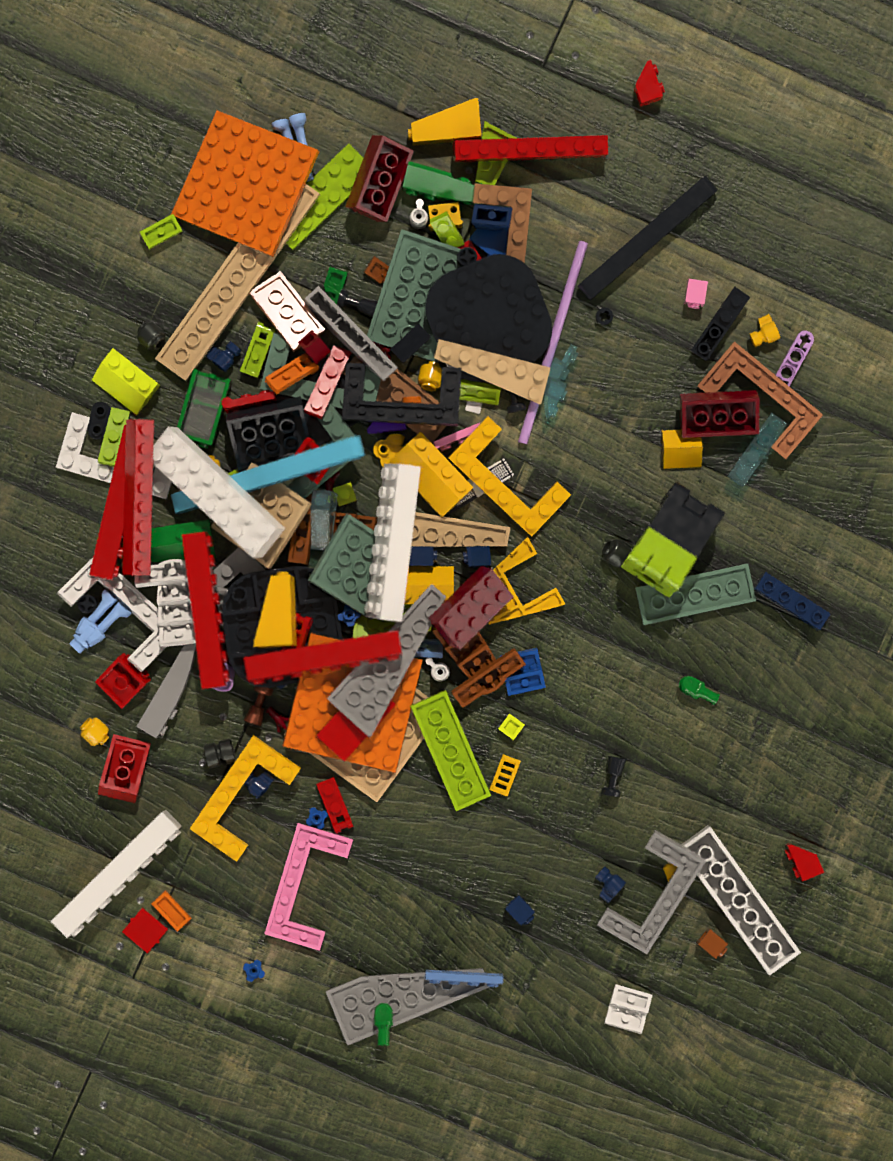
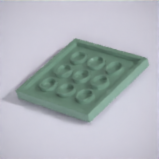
(346, 564)

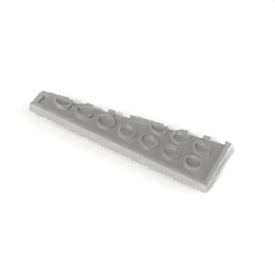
(370, 687)

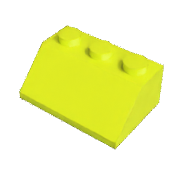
(125, 381)

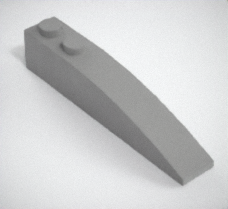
(349, 333)
(169, 694)

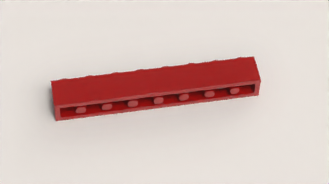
(530, 148)
(138, 497)
(110, 535)
(205, 610)
(323, 656)

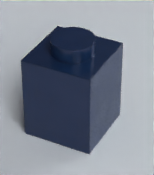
(422, 556)
(520, 910)

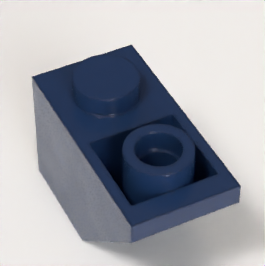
(477, 556)

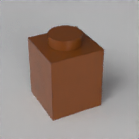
(712, 943)

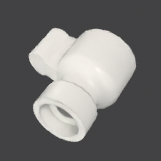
(419, 217)
(439, 671)

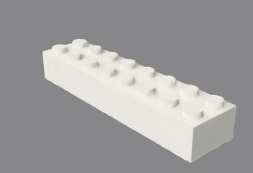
(215, 492)
(392, 542)
(113, 877)
(741, 902)

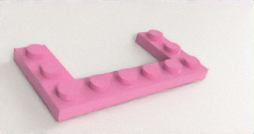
(303, 840)

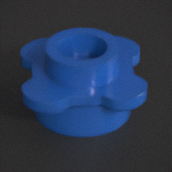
(350, 621)
(312, 821)
(253, 975)

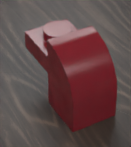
(314, 346)

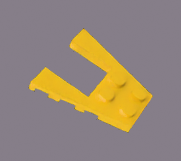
(514, 607)

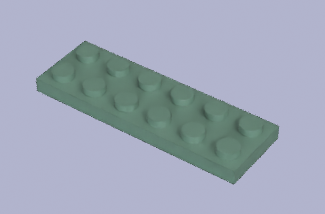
(697, 595)

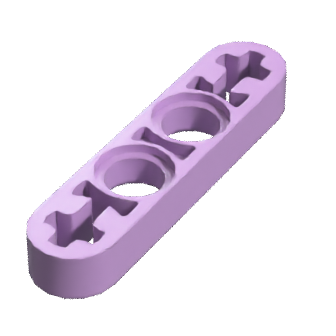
(788, 363)

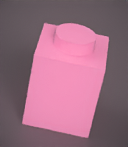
(695, 293)

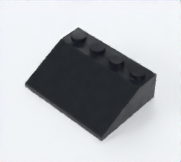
(267, 431)

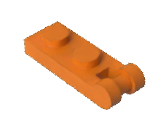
(291, 373)

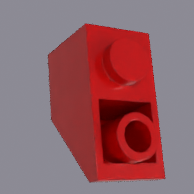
(647, 86)
(805, 862)

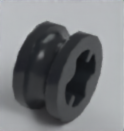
(602, 310)

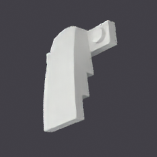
(173, 601)

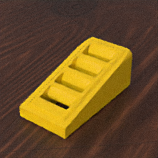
(516, 762)

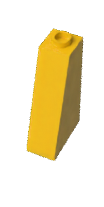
(446, 126)
(278, 614)

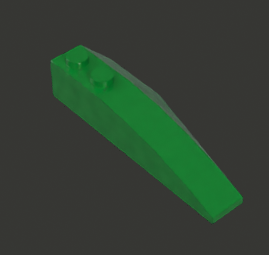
(437, 185)
(168, 542)

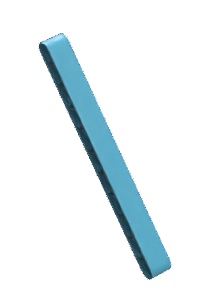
(285, 469)

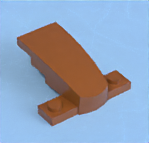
(301, 538)
(480, 667)

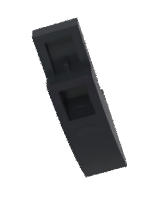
(720, 323)

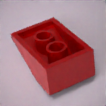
(124, 768)

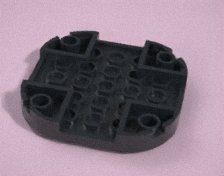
(490, 308)
(243, 609)

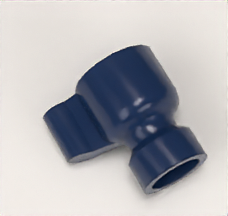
(223, 359)
(258, 785)
(612, 884)

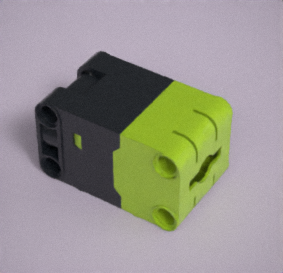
(672, 540)

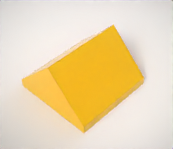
(680, 451)

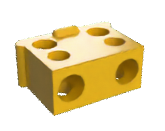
(448, 207)

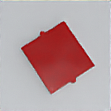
(145, 930)

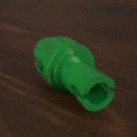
(696, 689)
(383, 1021)

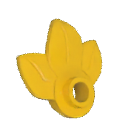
(393, 445)

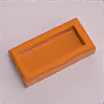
(171, 910)

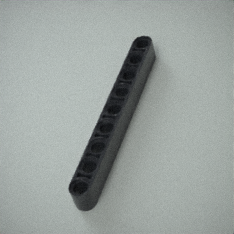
(647, 238)

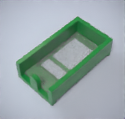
(203, 407)

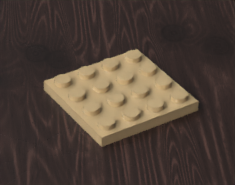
(285, 507)

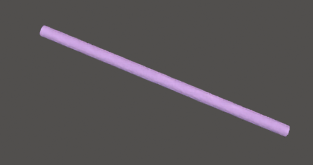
(556, 331)

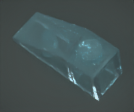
(322, 518)

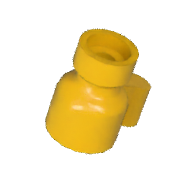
(768, 332)

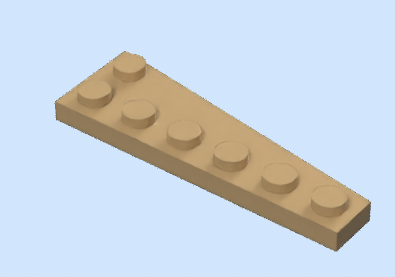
(509, 373)
(453, 532)

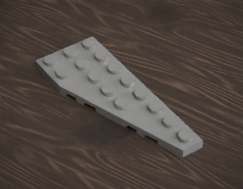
(405, 993)

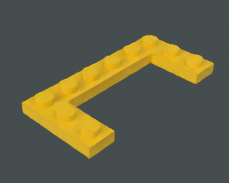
(465, 459)
(254, 753)

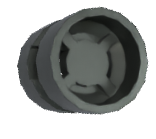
(219, 753)

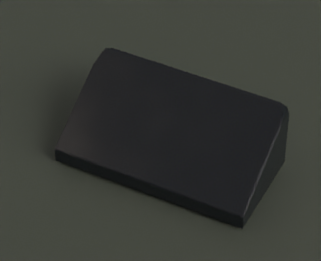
(410, 343)

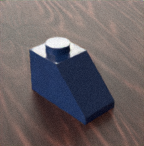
(491, 217)

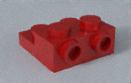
(122, 681)

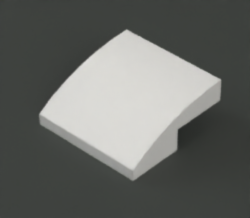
(628, 1009)

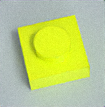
(345, 494)
(511, 726)

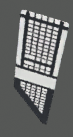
(499, 469)

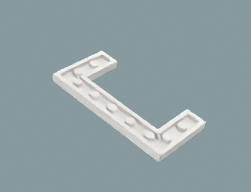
(72, 460)
(131, 599)

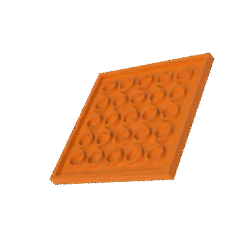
(245, 183)
(313, 710)

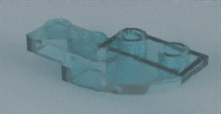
(554, 388)
(757, 450)

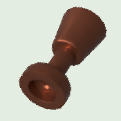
(255, 713)

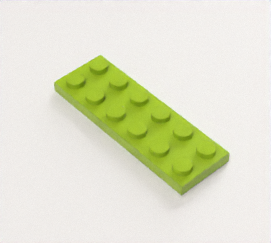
(334, 185)
(450, 750)

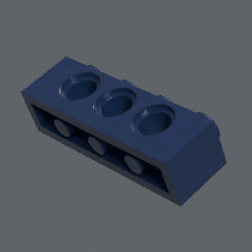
(791, 601)

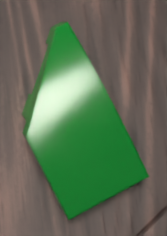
(335, 282)

